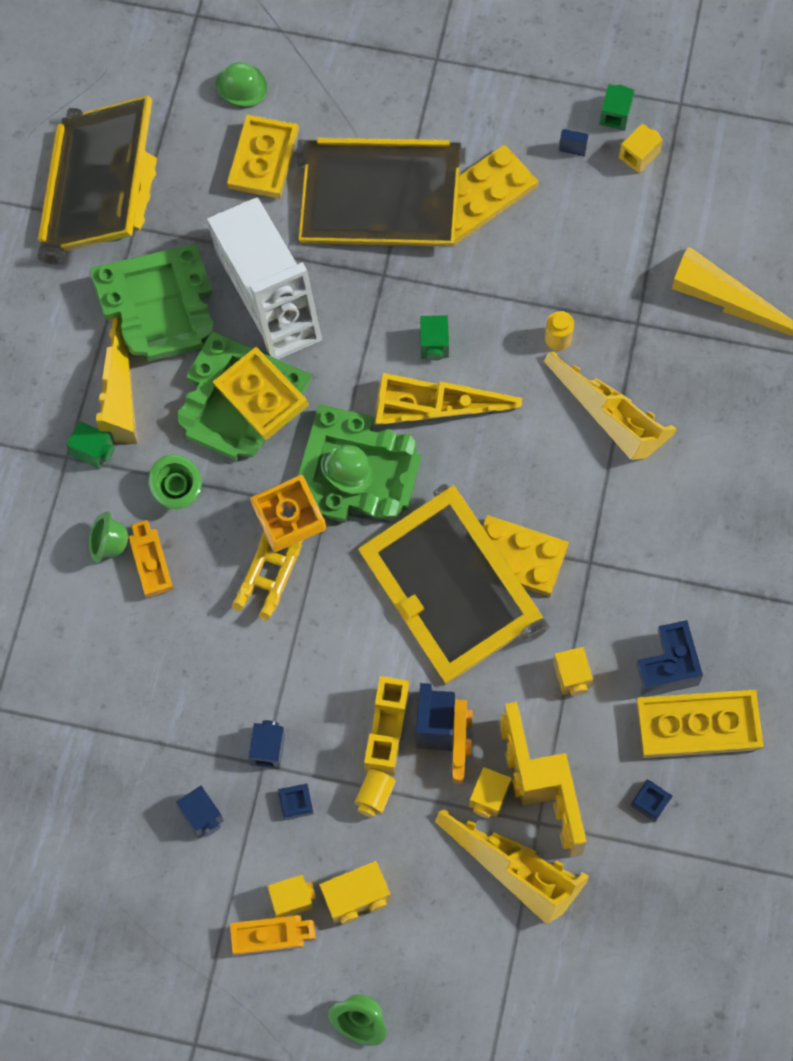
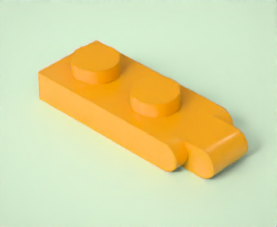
(150, 560)
(461, 744)
(270, 935)

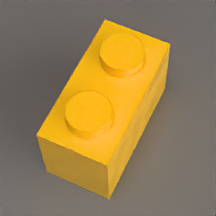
(355, 893)

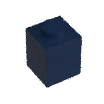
(267, 744)
(200, 812)

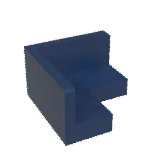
(674, 669)
(435, 719)

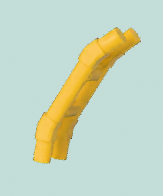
(274, 587)

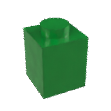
(616, 106)
(434, 337)
(90, 445)

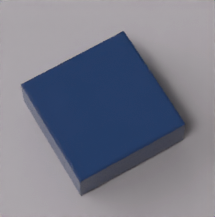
(573, 142)
(651, 800)
(295, 801)

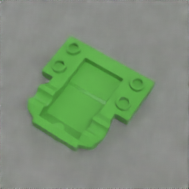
(157, 301)
(209, 416)
(390, 454)

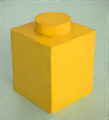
(641, 148)
(573, 671)
(489, 793)
(292, 896)

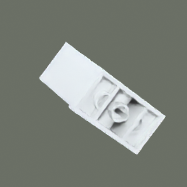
(266, 278)

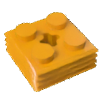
(299, 500)

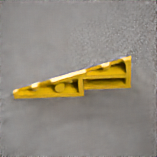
(708, 282)
(117, 396)
(412, 400)
(623, 421)
(537, 883)

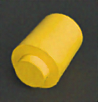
(559, 331)
(374, 793)

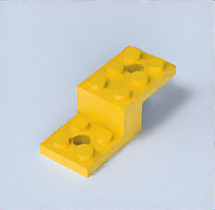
(542, 780)

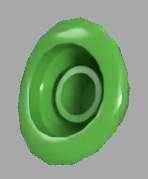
(241, 84)
(348, 469)
(174, 481)
(107, 537)
(359, 1019)

